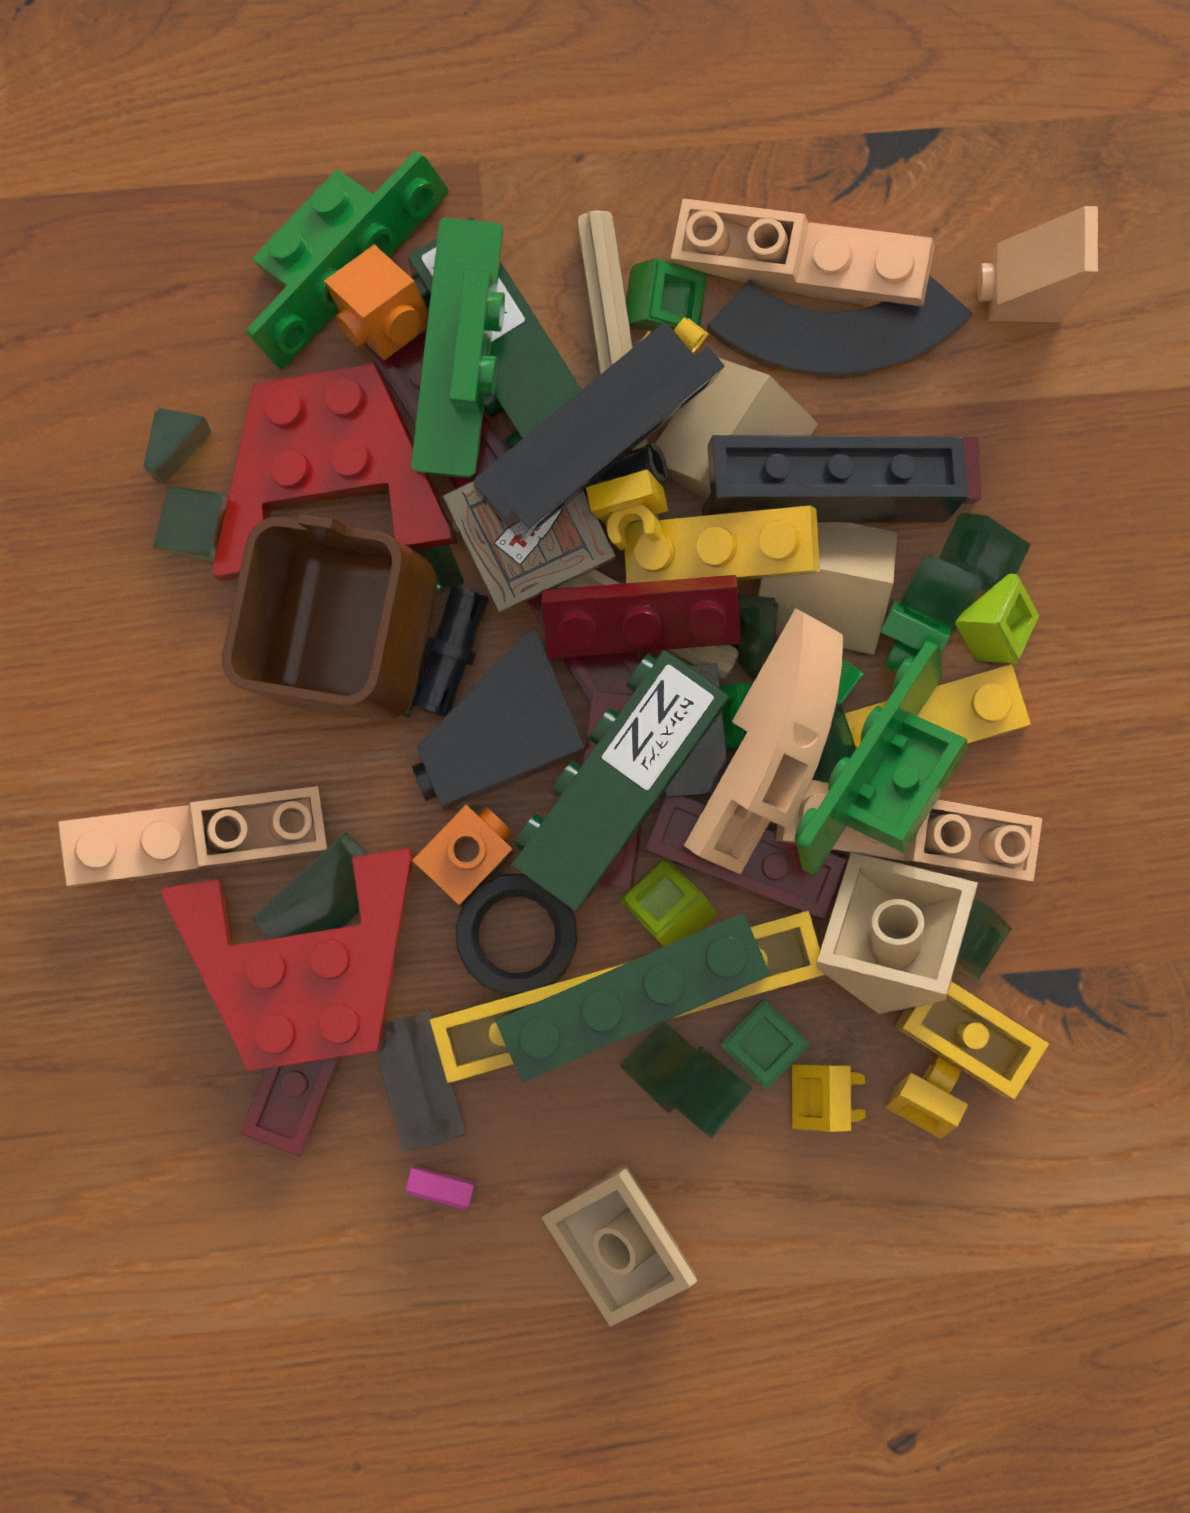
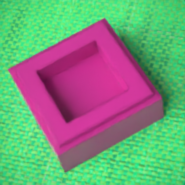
(440, 1187)

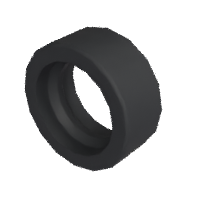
(469, 944)

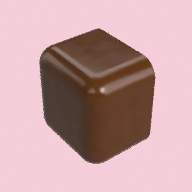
(329, 618)

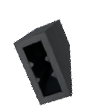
(500, 730)

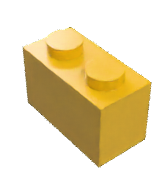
(975, 1040)

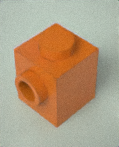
(377, 303)
(466, 852)

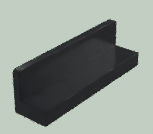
(595, 430)
(839, 476)

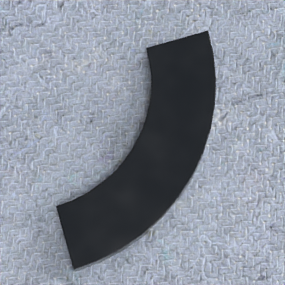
(836, 342)

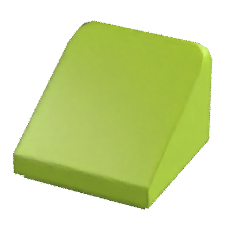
(999, 622)
(668, 904)

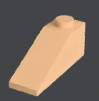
(1041, 270)

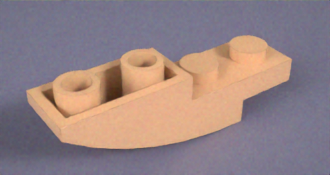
(801, 256)
(786, 730)
(192, 837)
(949, 839)

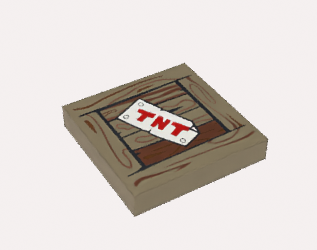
(551, 556)

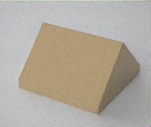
(734, 404)
(850, 588)
(895, 933)
(619, 1246)

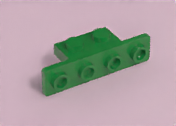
(324, 237)
(457, 347)
(892, 773)

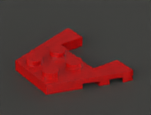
(321, 442)
(302, 992)

